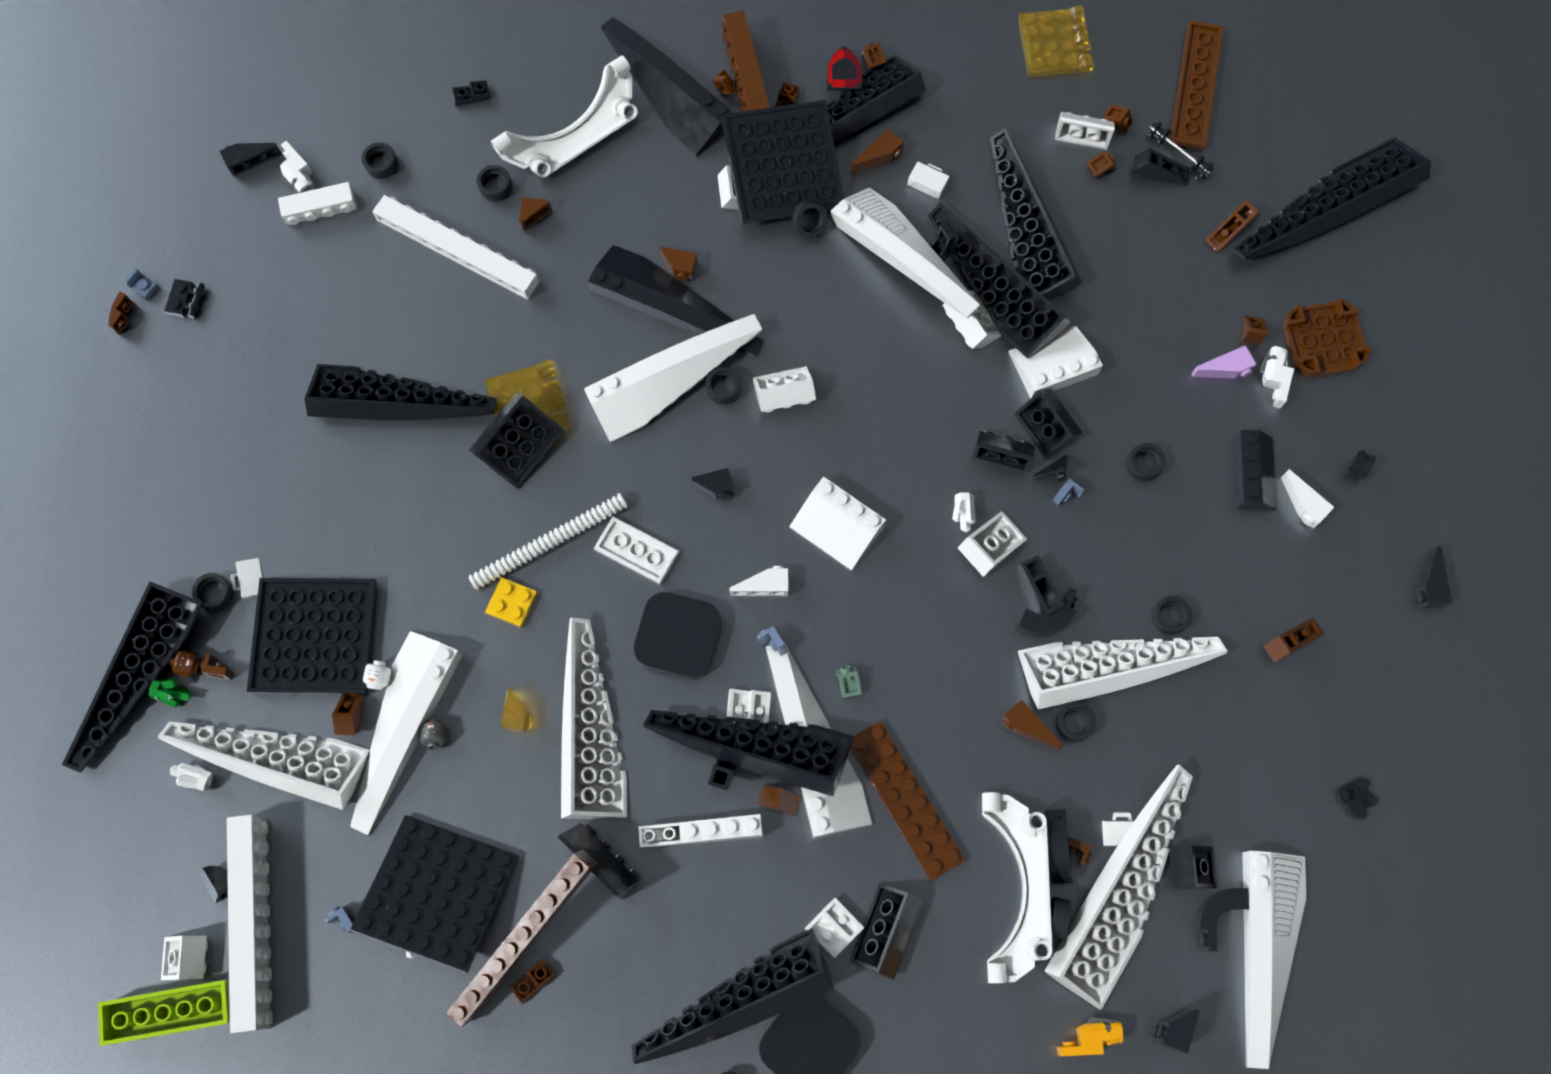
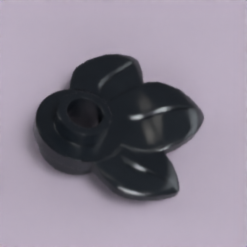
(1360, 797)

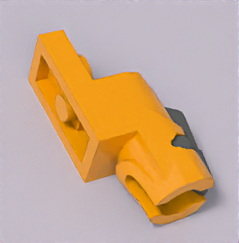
(1092, 1037)

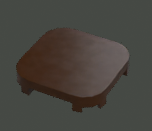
(1325, 339)

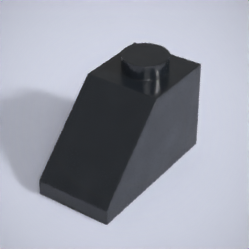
(715, 484)

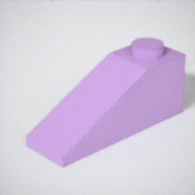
(1230, 365)

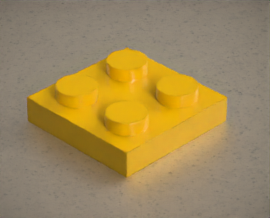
(511, 602)

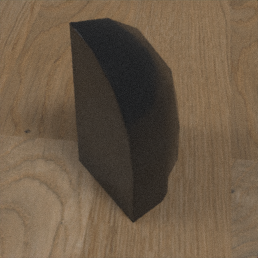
(216, 881)

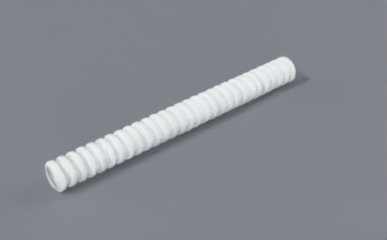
(548, 541)

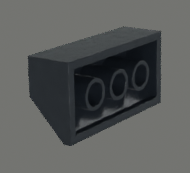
(1254, 470)
(886, 931)

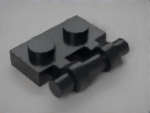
(180, 296)

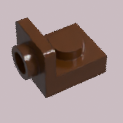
(874, 56)
(723, 83)
(1120, 116)
(1102, 163)
(212, 669)
(1079, 847)

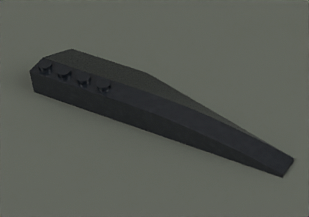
(1341, 196)

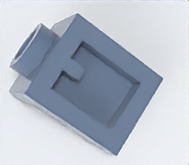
(140, 284)
(1066, 491)
(771, 637)
(345, 917)

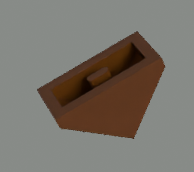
(532, 211)
(1254, 330)
(779, 800)

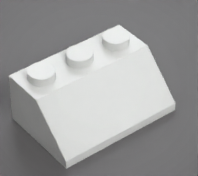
(1084, 130)
(978, 328)
(784, 389)

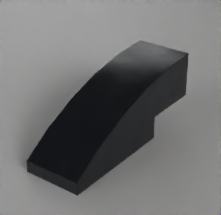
(1042, 584)

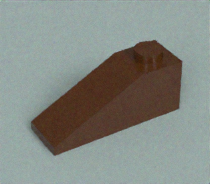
(880, 152)
(1232, 226)
(1293, 639)
(1026, 724)

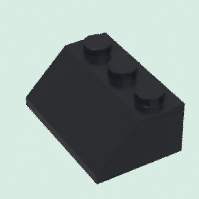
(1048, 422)
(1004, 451)

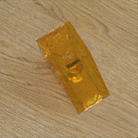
(515, 715)

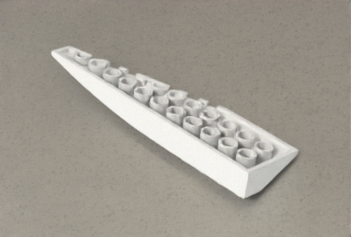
(1118, 903)

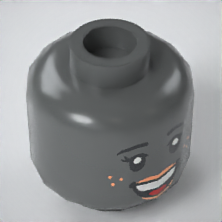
(433, 734)

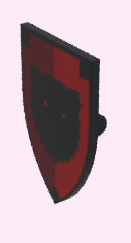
(844, 71)

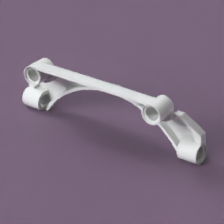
(600, 120)
(1034, 920)

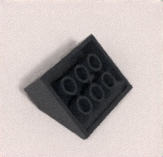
(516, 439)
(609, 867)

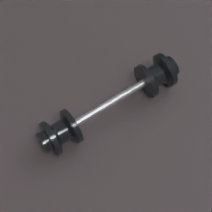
(1156, 131)

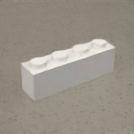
(317, 203)

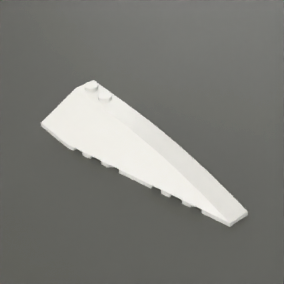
(641, 391)
(1082, 671)
(408, 702)
(798, 705)

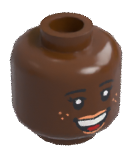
(185, 663)

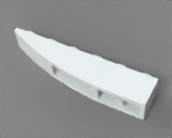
(701, 831)

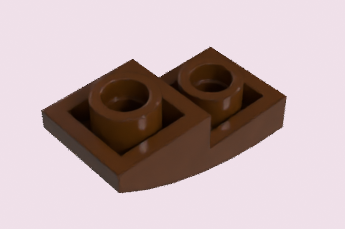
(787, 95)
(117, 317)
(532, 981)

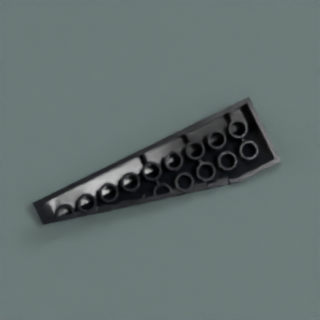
(1032, 235)
(1011, 301)
(364, 395)
(148, 644)

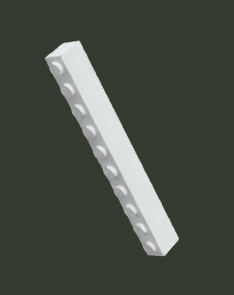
(456, 247)

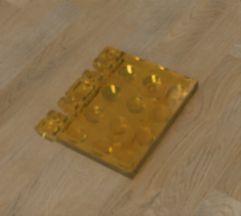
(1053, 42)
(531, 385)

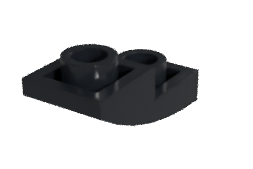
(470, 94)

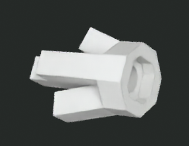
(964, 510)
(192, 776)

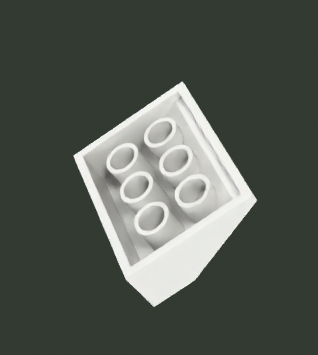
(1059, 363)
(837, 523)

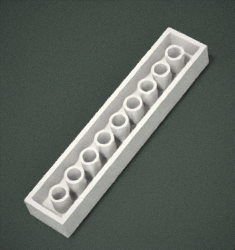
(248, 924)

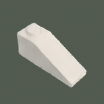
(1307, 502)
(767, 583)

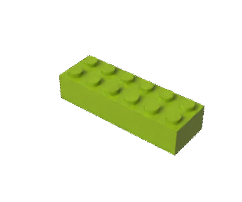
(164, 1013)

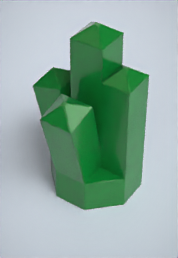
(169, 692)

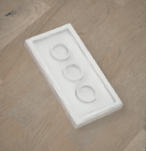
(636, 550)

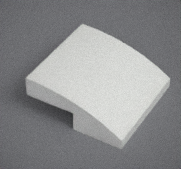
(749, 704)
(834, 928)

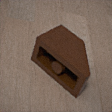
(680, 262)
(347, 714)

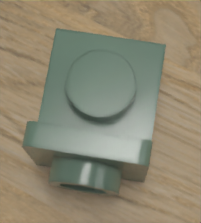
(849, 681)

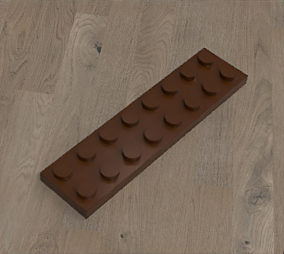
(1196, 84)
(906, 801)

